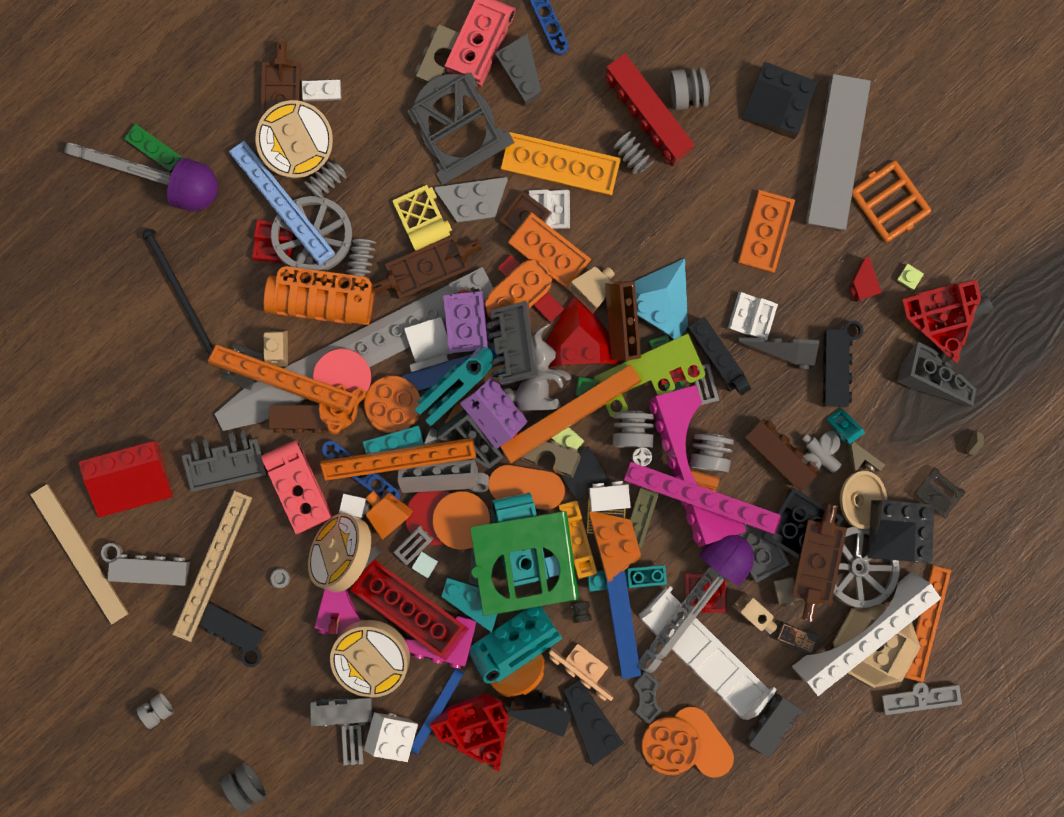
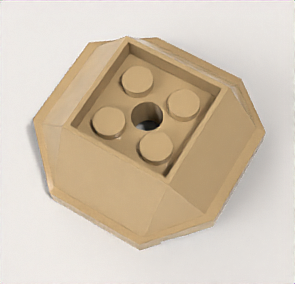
(889, 662)

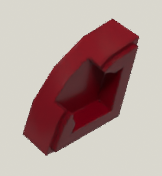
(333, 627)

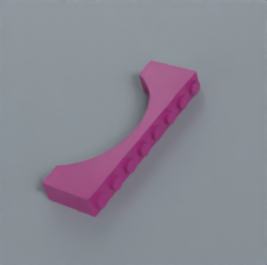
(672, 418)
(703, 498)
(341, 603)

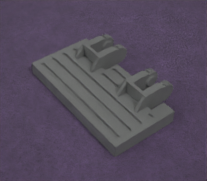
(513, 342)
(223, 466)

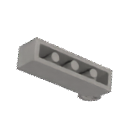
(442, 477)
(146, 570)

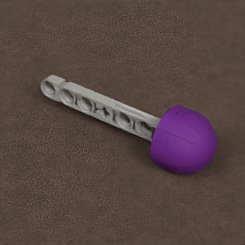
(190, 184)
(727, 559)

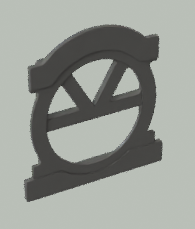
(495, 138)

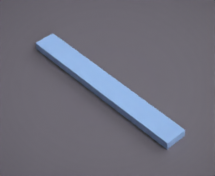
(282, 203)

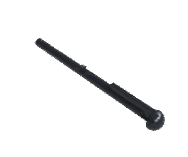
(149, 235)

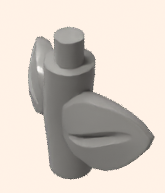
(821, 450)

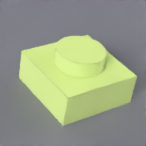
(910, 277)

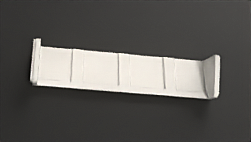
(710, 659)

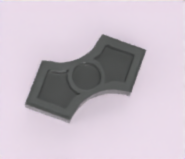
(646, 687)

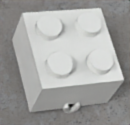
(390, 737)

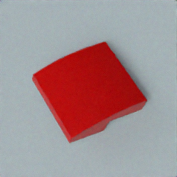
(263, 245)
(716, 603)

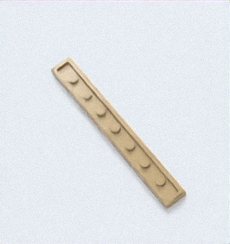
(79, 554)
(212, 566)

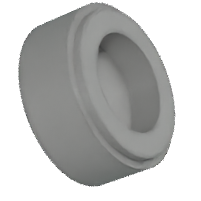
(280, 578)

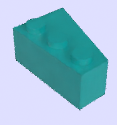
(402, 439)
(467, 599)

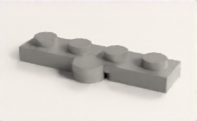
(921, 698)

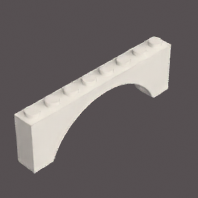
(910, 600)

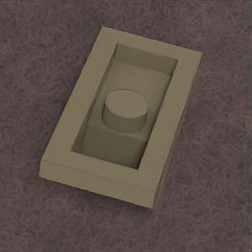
(859, 455)

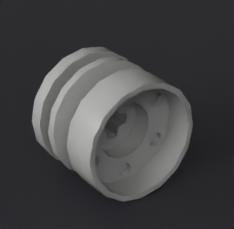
(689, 88)
(633, 430)
(711, 453)

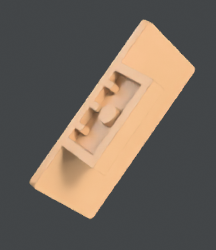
(586, 666)

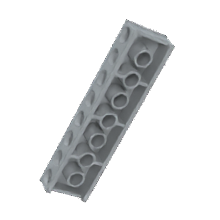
(838, 152)

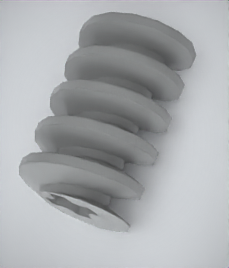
(632, 154)
(326, 179)
(361, 257)

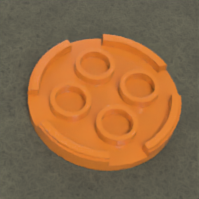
(392, 404)
(456, 515)
(523, 679)
(671, 745)

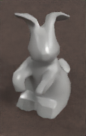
(534, 391)

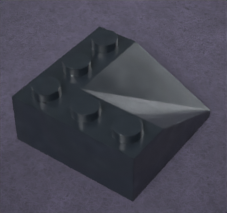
(779, 100)
(795, 513)
(901, 531)
(541, 712)

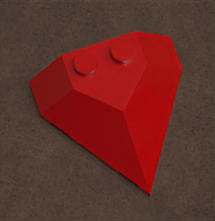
(945, 314)
(579, 338)
(475, 728)

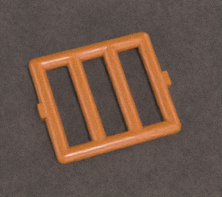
(866, 206)

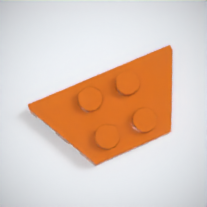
(615, 542)

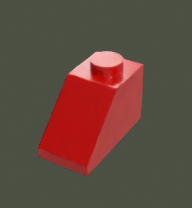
(864, 282)

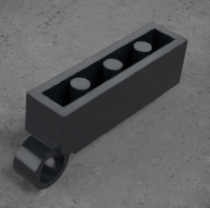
(718, 356)
(836, 365)
(233, 630)

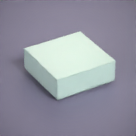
(424, 564)

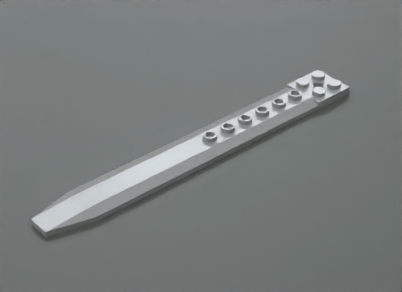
(372, 342)

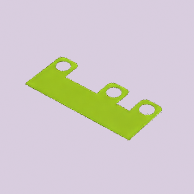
(657, 365)

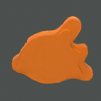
(338, 420)

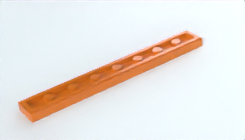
(283, 379)
(570, 413)
(398, 459)

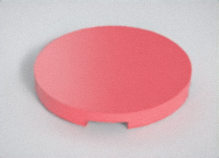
(344, 368)

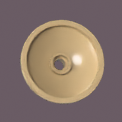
(857, 496)

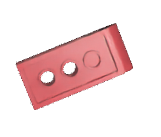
(485, 23)
(289, 469)

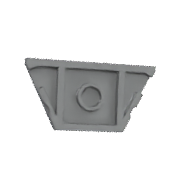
(473, 199)

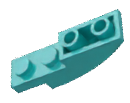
(635, 577)

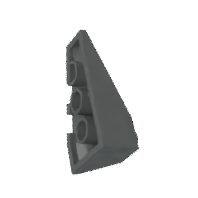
(795, 352)
(929, 374)

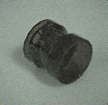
(580, 611)

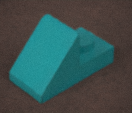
(845, 426)

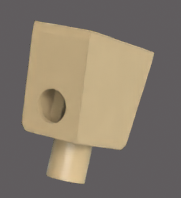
(590, 287)
(276, 348)
(755, 613)

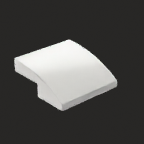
(558, 203)
(752, 316)
(428, 339)

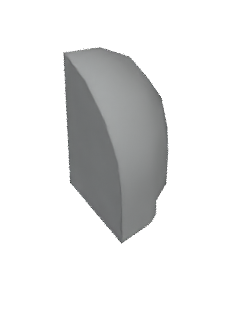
(432, 437)

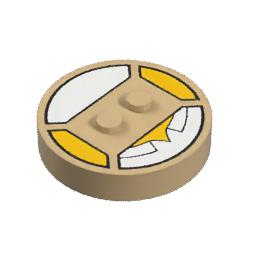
(293, 139)
(339, 552)
(370, 658)

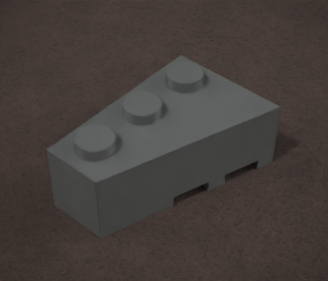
(519, 67)
(464, 427)
(341, 711)
(773, 725)

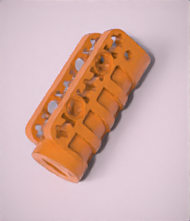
(319, 300)

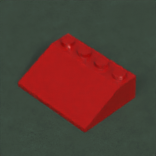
(126, 478)

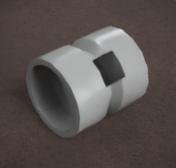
(157, 709)

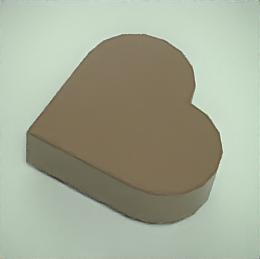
(975, 444)

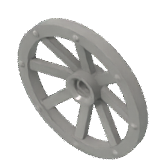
(324, 203)
(864, 568)

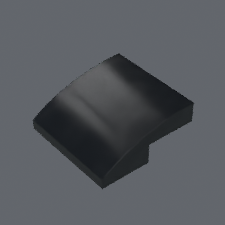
(586, 474)

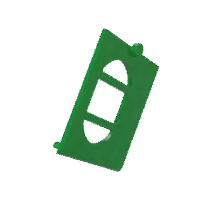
(536, 532)

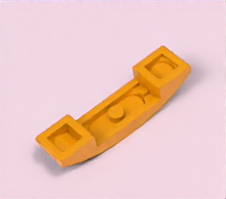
(580, 546)

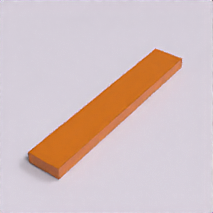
(927, 624)

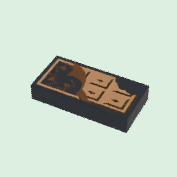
(797, 638)

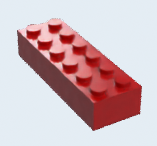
(648, 110)
(409, 609)

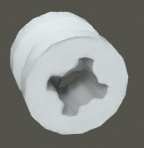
(645, 453)

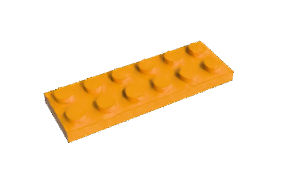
(561, 164)

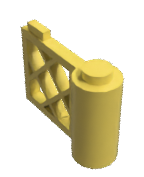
(428, 231)

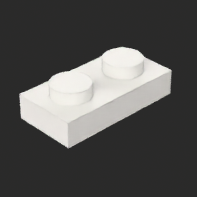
(321, 90)

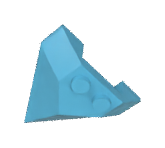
(663, 299)

